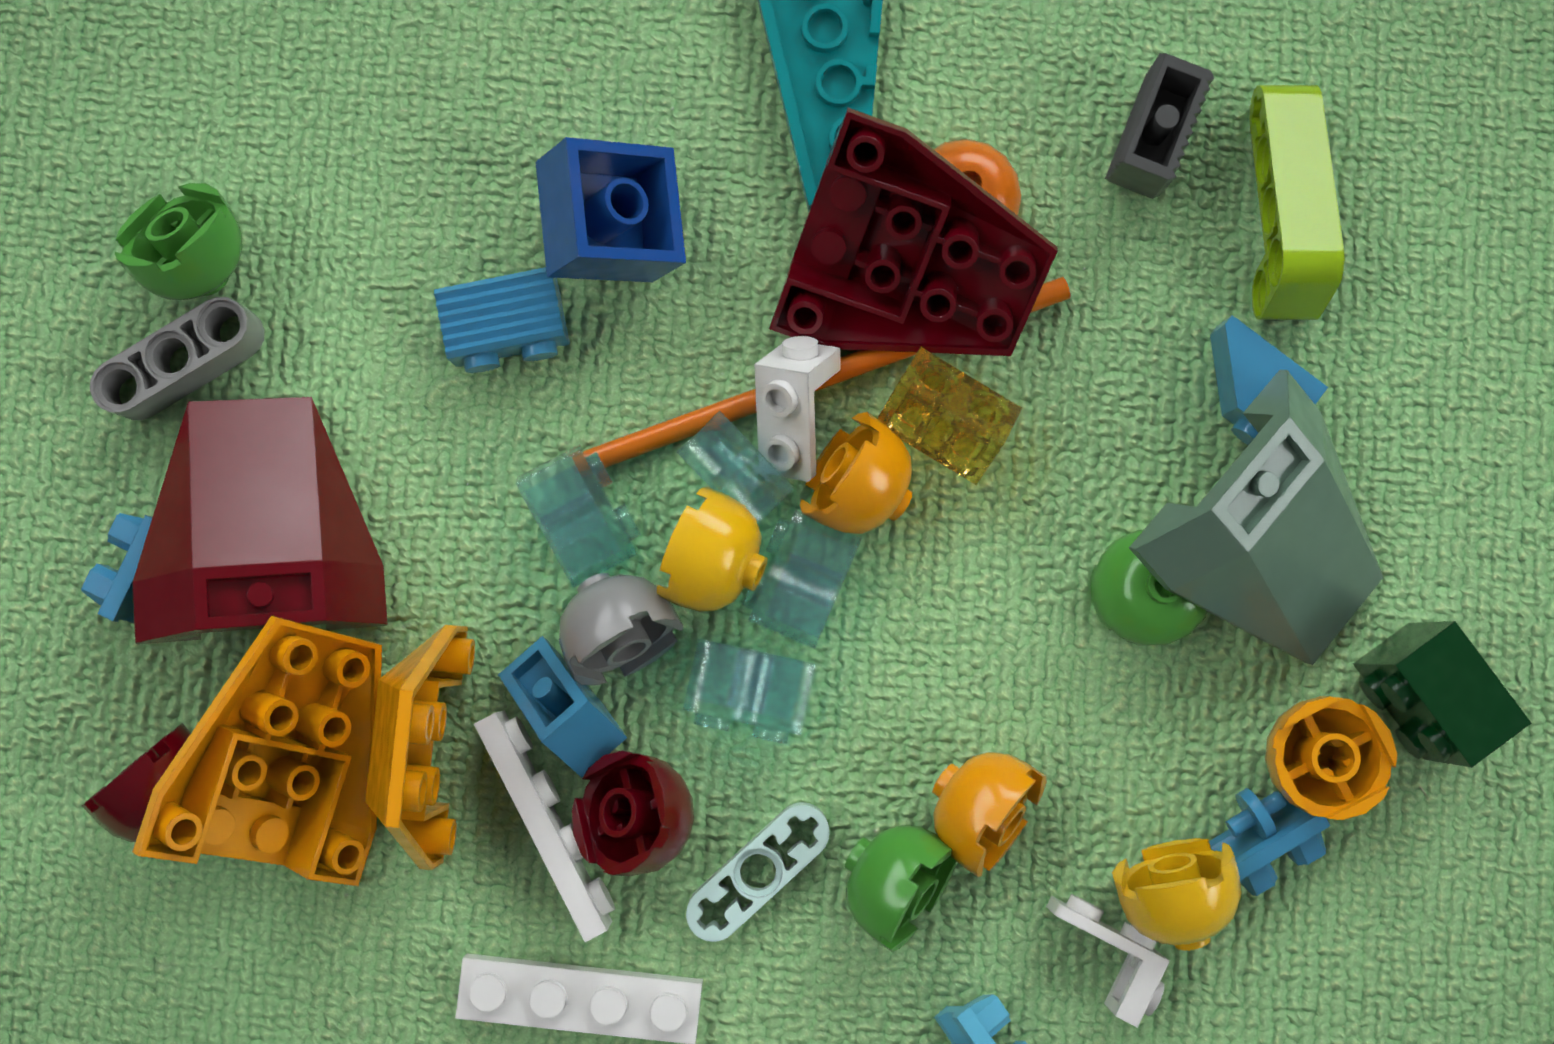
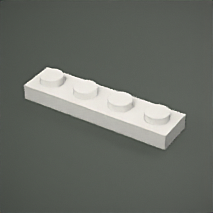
(534, 799)
(579, 998)

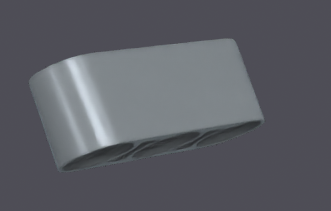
(151, 358)

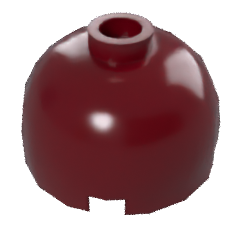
(124, 800)
(632, 814)

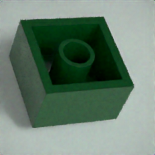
(1440, 694)

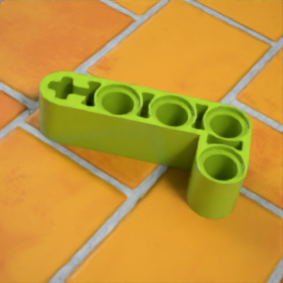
(1296, 204)

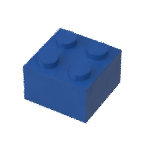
(610, 211)

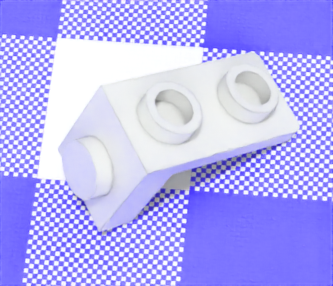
(786, 403)
(1138, 983)

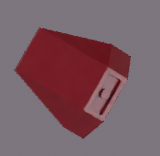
(908, 253)
(255, 528)

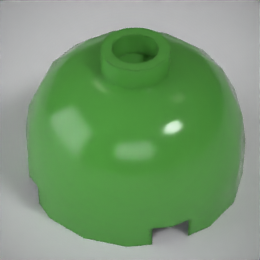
(182, 244)
(1134, 601)
(896, 881)

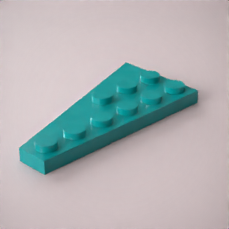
(822, 66)

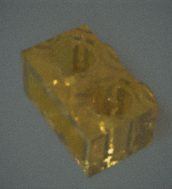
(949, 416)

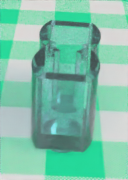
(578, 515)
(802, 579)
(748, 689)

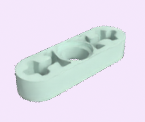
(734, 912)

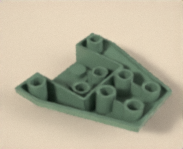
(1274, 537)

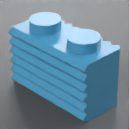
(501, 320)

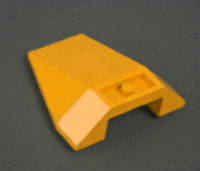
(406, 724)
(277, 761)

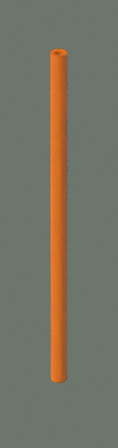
(745, 403)

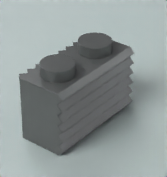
(1159, 126)

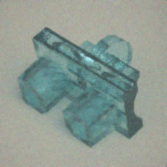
(735, 467)

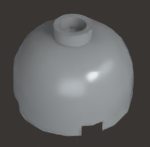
(614, 626)

